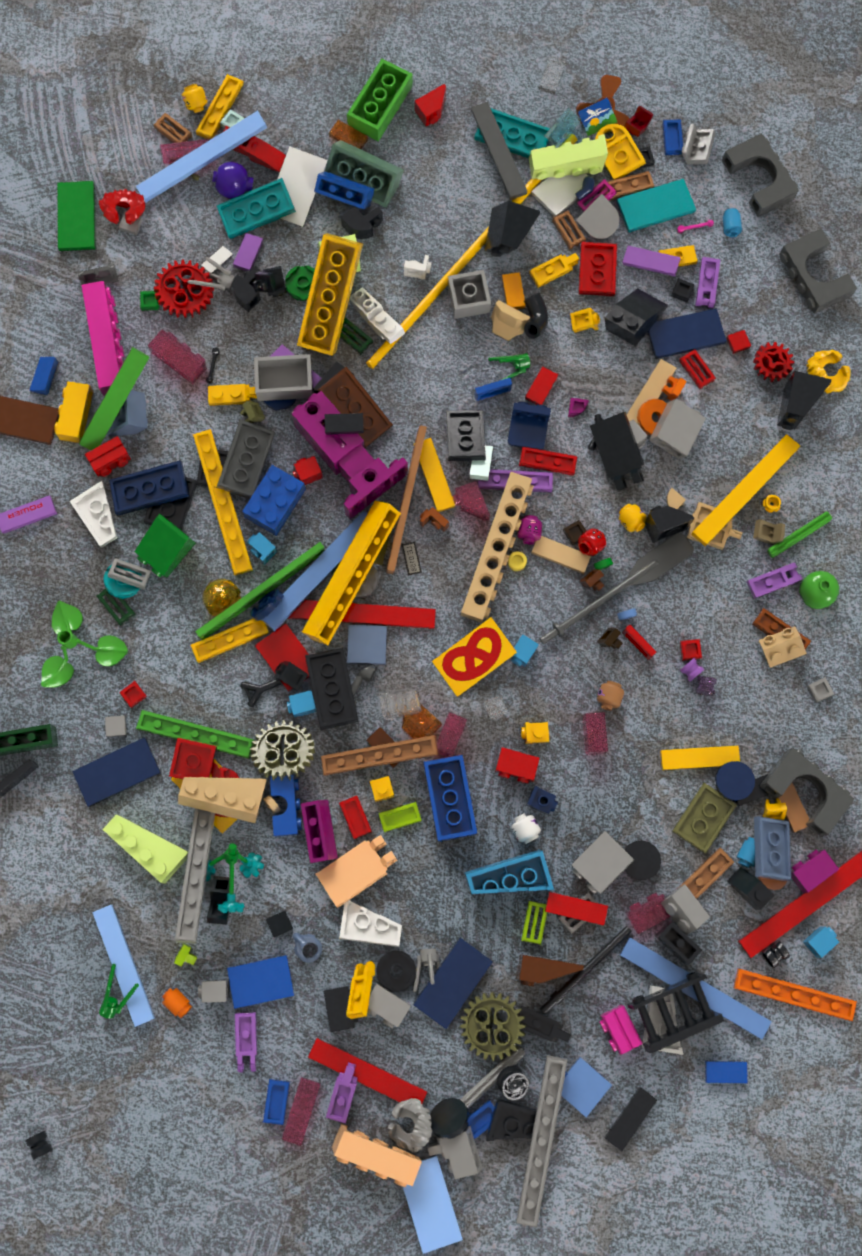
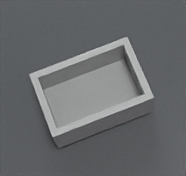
(283, 377)

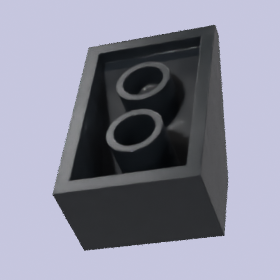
(634, 316)

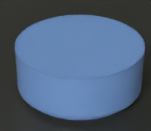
(627, 614)

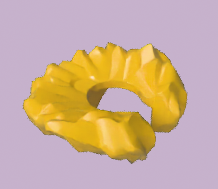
(816, 367)

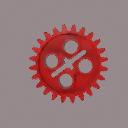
(169, 296)

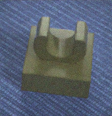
(253, 412)

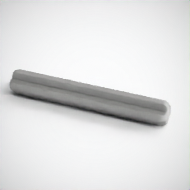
(491, 1078)

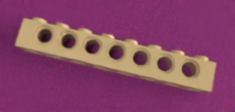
(515, 483)

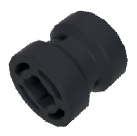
(775, 954)
(39, 1145)

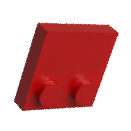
(192, 759)

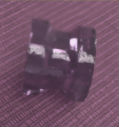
(706, 686)

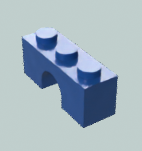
(288, 822)

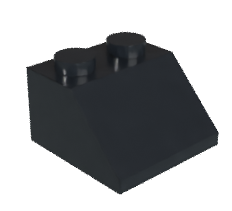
(666, 522)

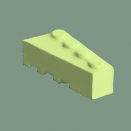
(569, 159)
(150, 850)

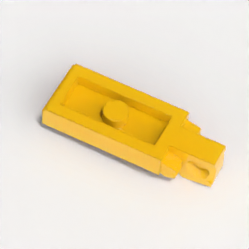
(553, 269)
(230, 394)

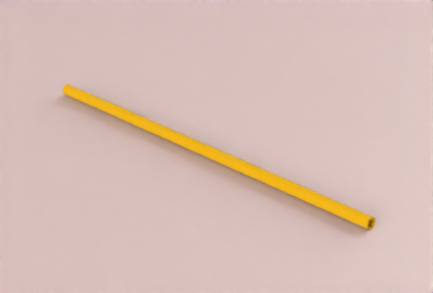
(443, 283)

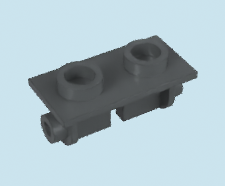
(107, 274)

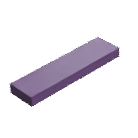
(498, 479)

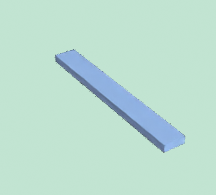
(201, 156)

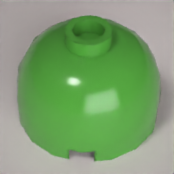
(819, 589)

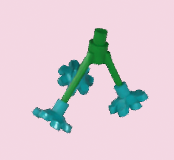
(250, 866)

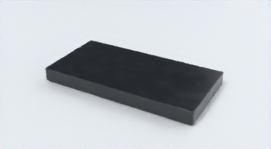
(331, 688)

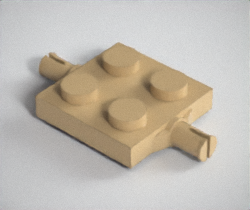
(701, 512)

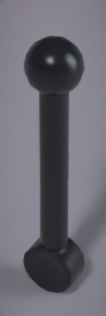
(215, 351)

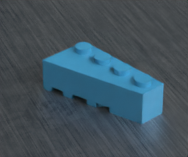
(514, 874)

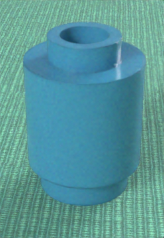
(732, 222)
(747, 853)

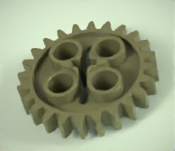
(264, 750)
(511, 1026)

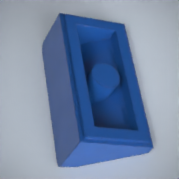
(44, 375)

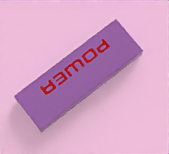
(27, 514)

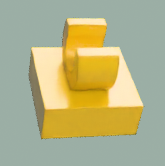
(776, 810)

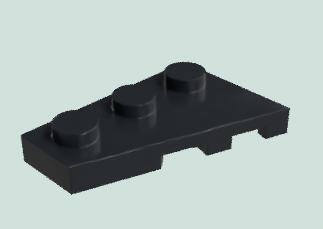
(511, 1121)

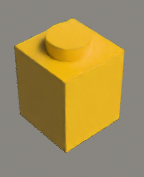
(382, 789)

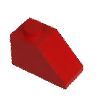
(430, 105)

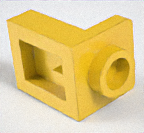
(584, 320)
(535, 732)

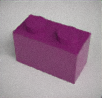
(813, 871)

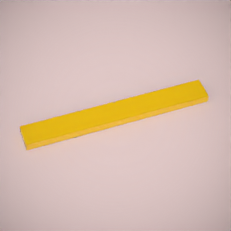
(745, 490)
(222, 503)

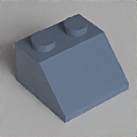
(131, 416)

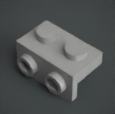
(698, 145)

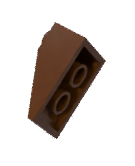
(540, 970)

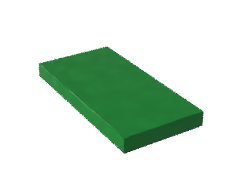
(76, 215)

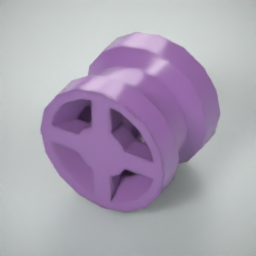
(692, 669)

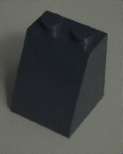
(508, 227)
(799, 397)

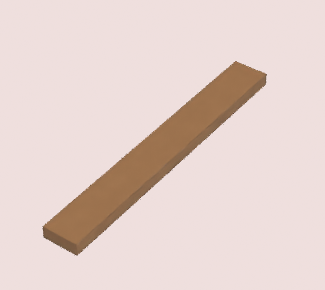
(406, 499)

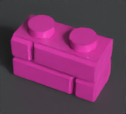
(621, 1030)

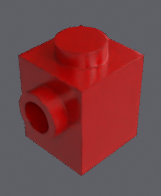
(307, 470)

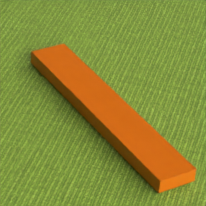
(795, 994)

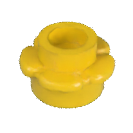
(772, 499)

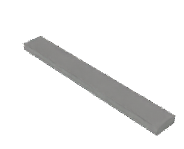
(195, 877)
(541, 1141)

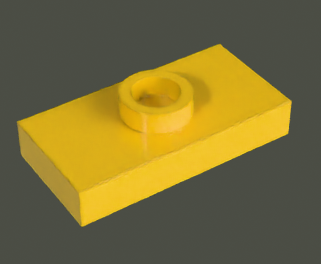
(687, 254)

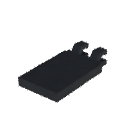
(618, 449)

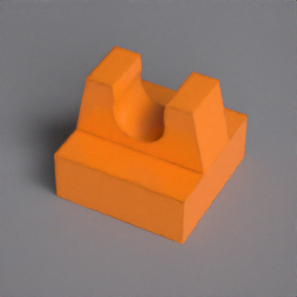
(675, 389)

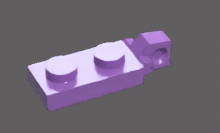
(342, 1095)

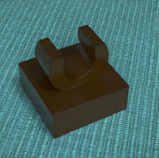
(610, 638)

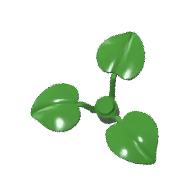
(64, 621)

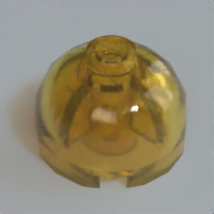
(220, 595)

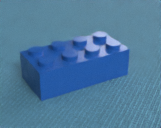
(450, 798)

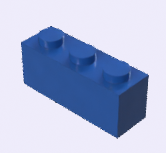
(344, 190)

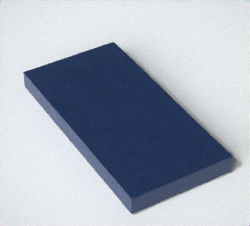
(686, 333)
(148, 488)
(116, 772)
(453, 983)

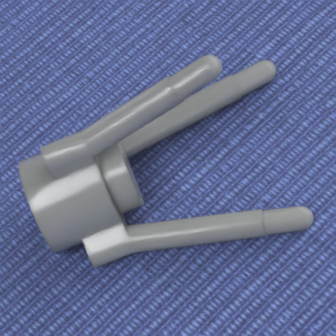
(224, 279)
(428, 958)

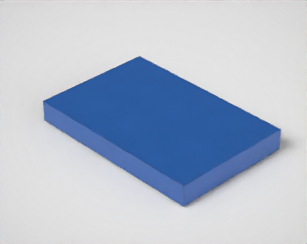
(260, 981)

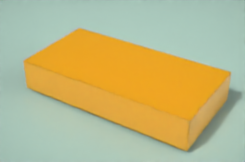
(513, 290)

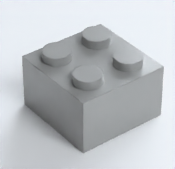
(469, 294)

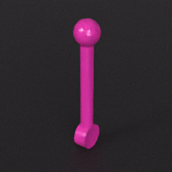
(681, 228)

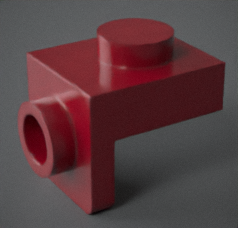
(639, 121)

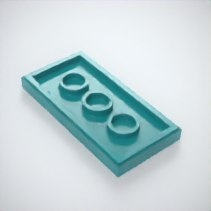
(518, 134)
(656, 205)
(256, 208)

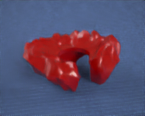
(124, 199)

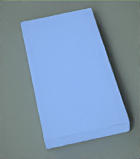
(432, 1207)

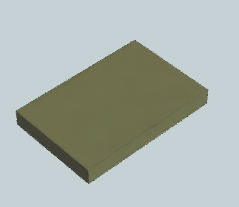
(704, 818)

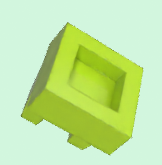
(185, 955)

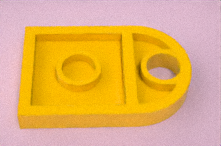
(622, 152)

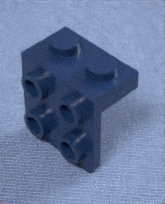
(528, 425)

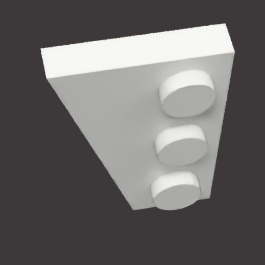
(96, 514)
(368, 927)

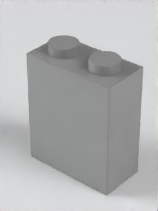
(677, 428)
(602, 863)

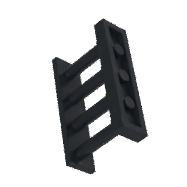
(691, 1025)

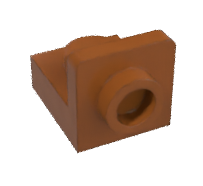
(436, 518)

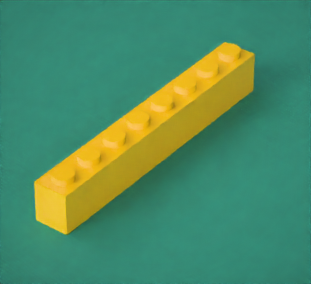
(351, 572)

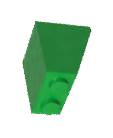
(163, 546)

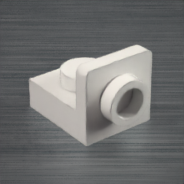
(417, 269)

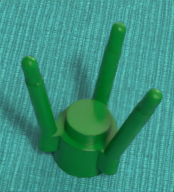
(519, 361)
(110, 1004)

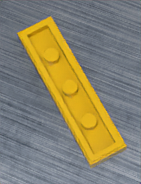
(219, 107)
(435, 477)
(228, 639)
(698, 757)

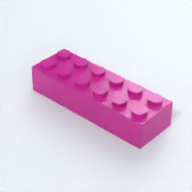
(103, 332)

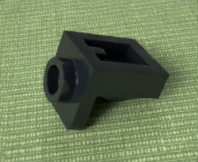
(279, 280)
(290, 674)

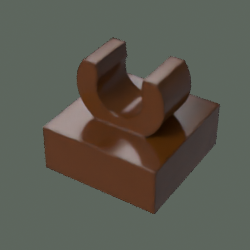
(592, 580)

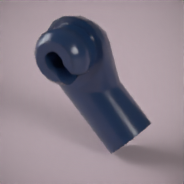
(587, 188)

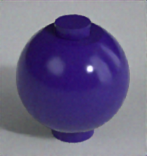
(232, 180)

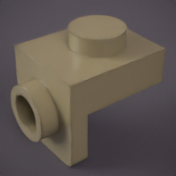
(769, 532)

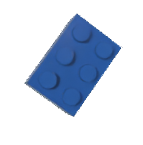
(274, 500)

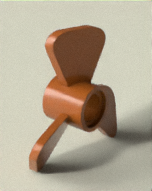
(609, 86)

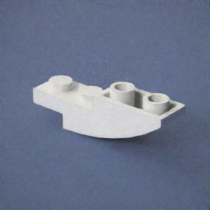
(375, 316)

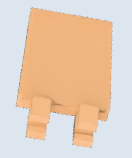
(355, 871)

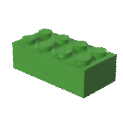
(380, 99)

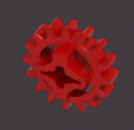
(767, 354)

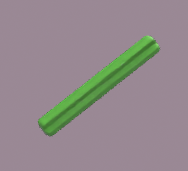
(799, 534)

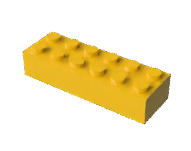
(329, 294)

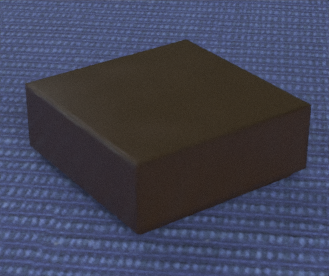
(574, 531)

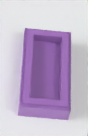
(248, 252)

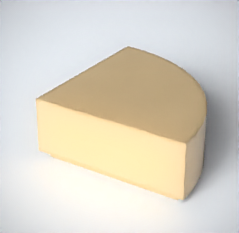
(674, 499)

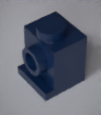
(534, 801)

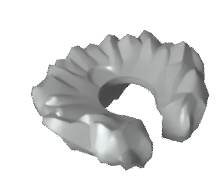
(422, 1130)

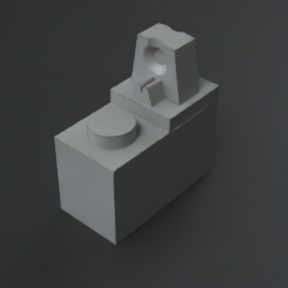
(461, 1152)

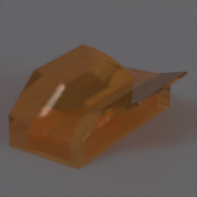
(421, 724)

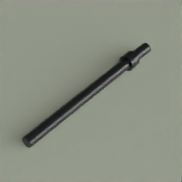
(557, 997)

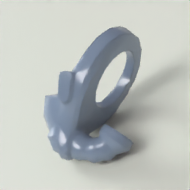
(301, 941)

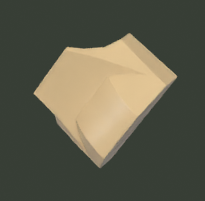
(507, 321)

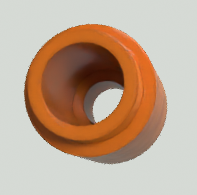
(176, 1002)

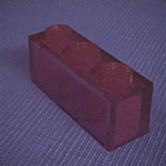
(177, 356)

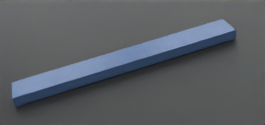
(314, 575)
(717, 1000)

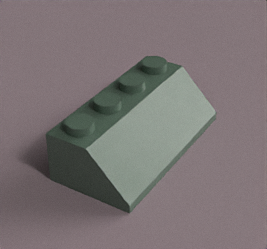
(365, 169)

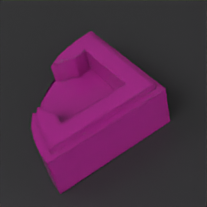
(577, 406)

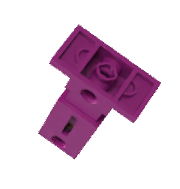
(346, 455)

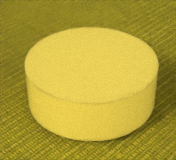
(517, 561)

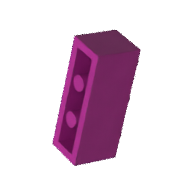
(319, 831)

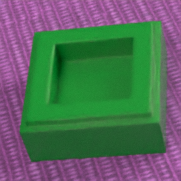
(148, 301)

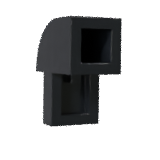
(361, 225)
(244, 290)
(218, 895)

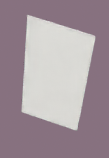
(219, 257)

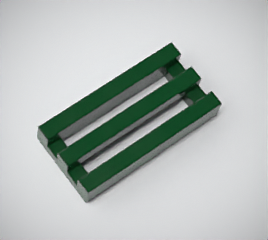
(364, 346)
(125, 616)

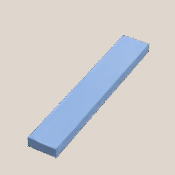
(125, 967)

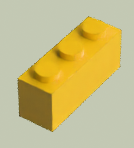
(74, 411)

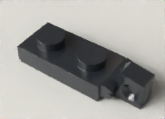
(543, 1025)

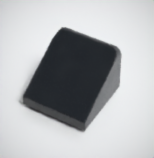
(279, 924)

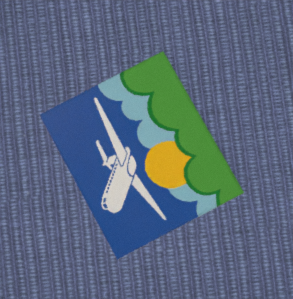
(597, 116)

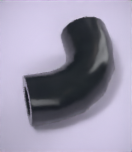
(538, 316)

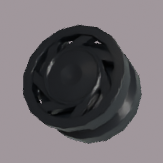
(511, 1083)

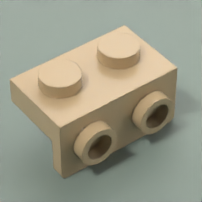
(782, 646)

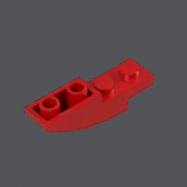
(261, 153)

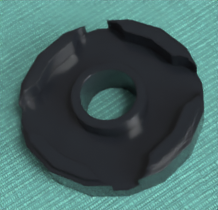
(408, 971)

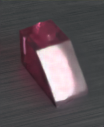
(471, 501)

